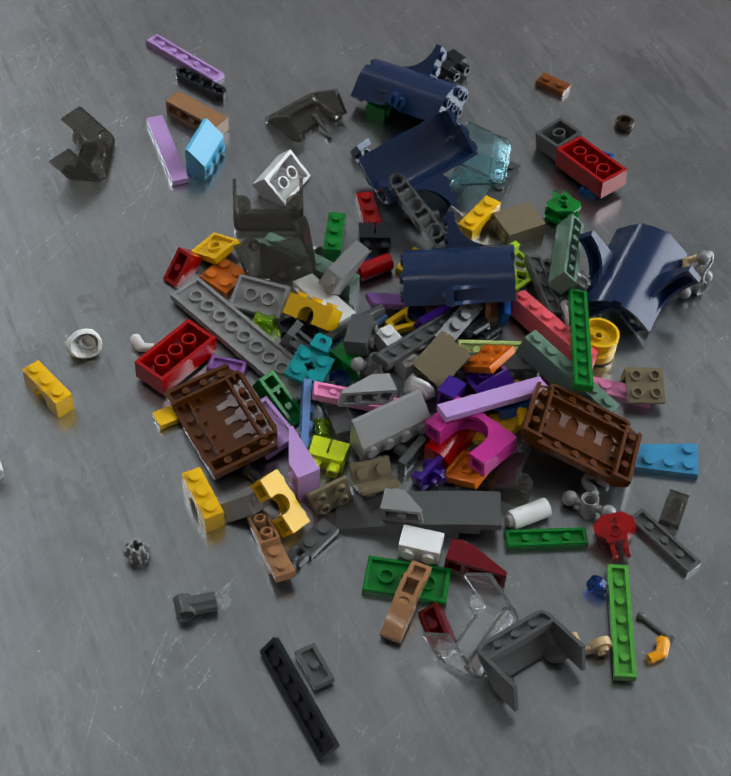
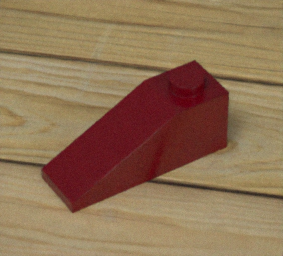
(468, 559)

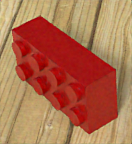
(590, 167)
(175, 356)

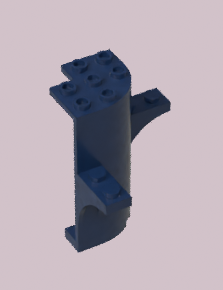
(410, 89)
(421, 157)
(459, 273)
(635, 273)

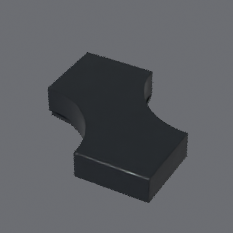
(285, 324)

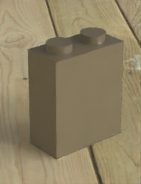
(518, 224)
(440, 360)

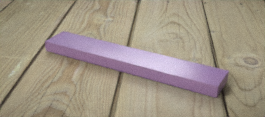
(183, 57)
(167, 150)
(488, 399)

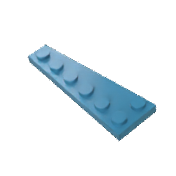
(668, 460)

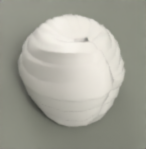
(84, 343)
(415, 382)

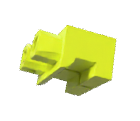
(330, 456)

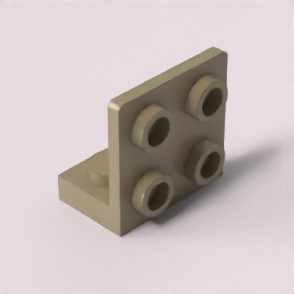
(644, 385)
(372, 476)
(330, 496)

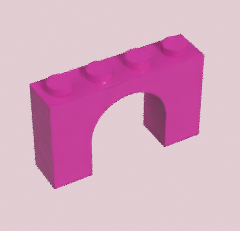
(489, 454)

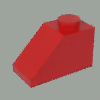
(182, 266)

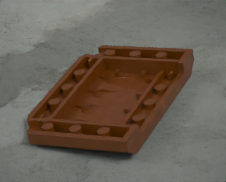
(223, 420)
(581, 434)

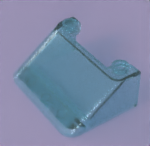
(489, 165)

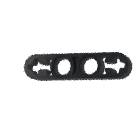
(215, 90)

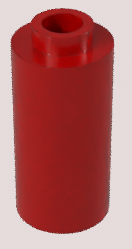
(375, 267)

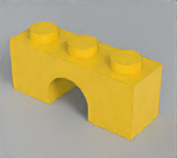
(481, 214)
(323, 315)
(42, 381)
(200, 492)
(291, 514)

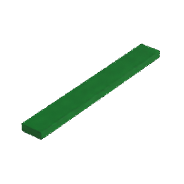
(580, 341)

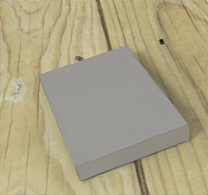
(259, 295)

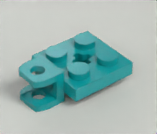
(316, 355)

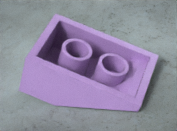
(303, 470)

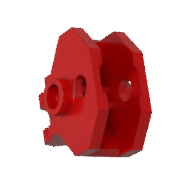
(615, 531)

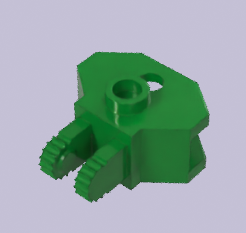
(561, 207)

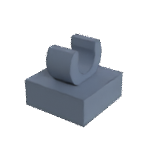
(361, 148)

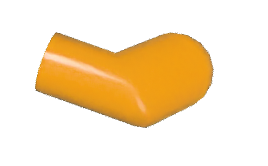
(661, 651)

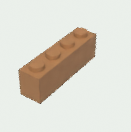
(193, 112)

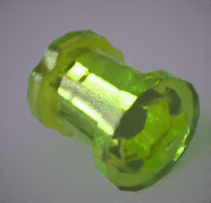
(264, 320)
(321, 426)

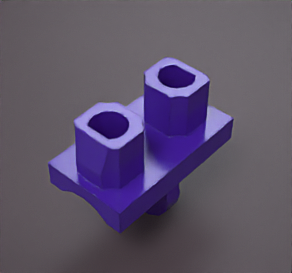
(432, 474)

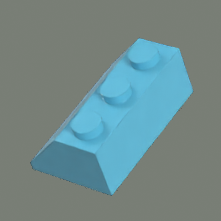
(204, 150)

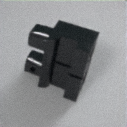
(454, 65)
(375, 241)

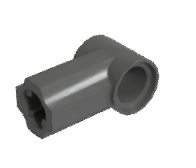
(188, 606)

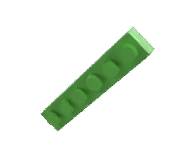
(621, 623)

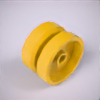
(604, 339)

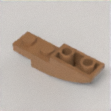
(270, 547)
(405, 601)

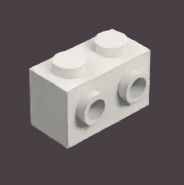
(420, 544)

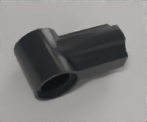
(474, 329)

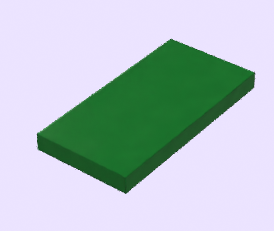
(385, 574)

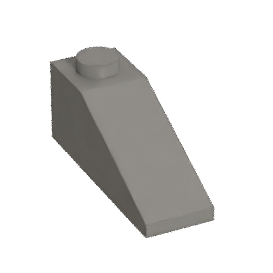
(344, 268)
(369, 391)

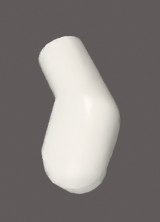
(138, 343)

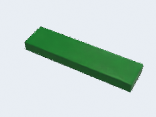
(545, 539)

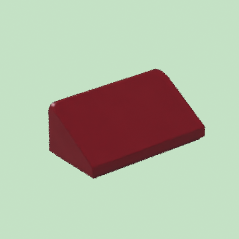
(435, 620)

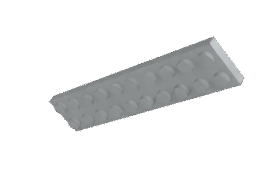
(235, 331)

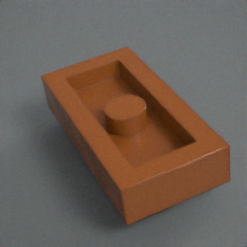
(553, 84)

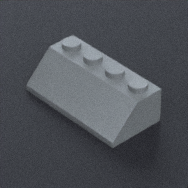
(389, 425)

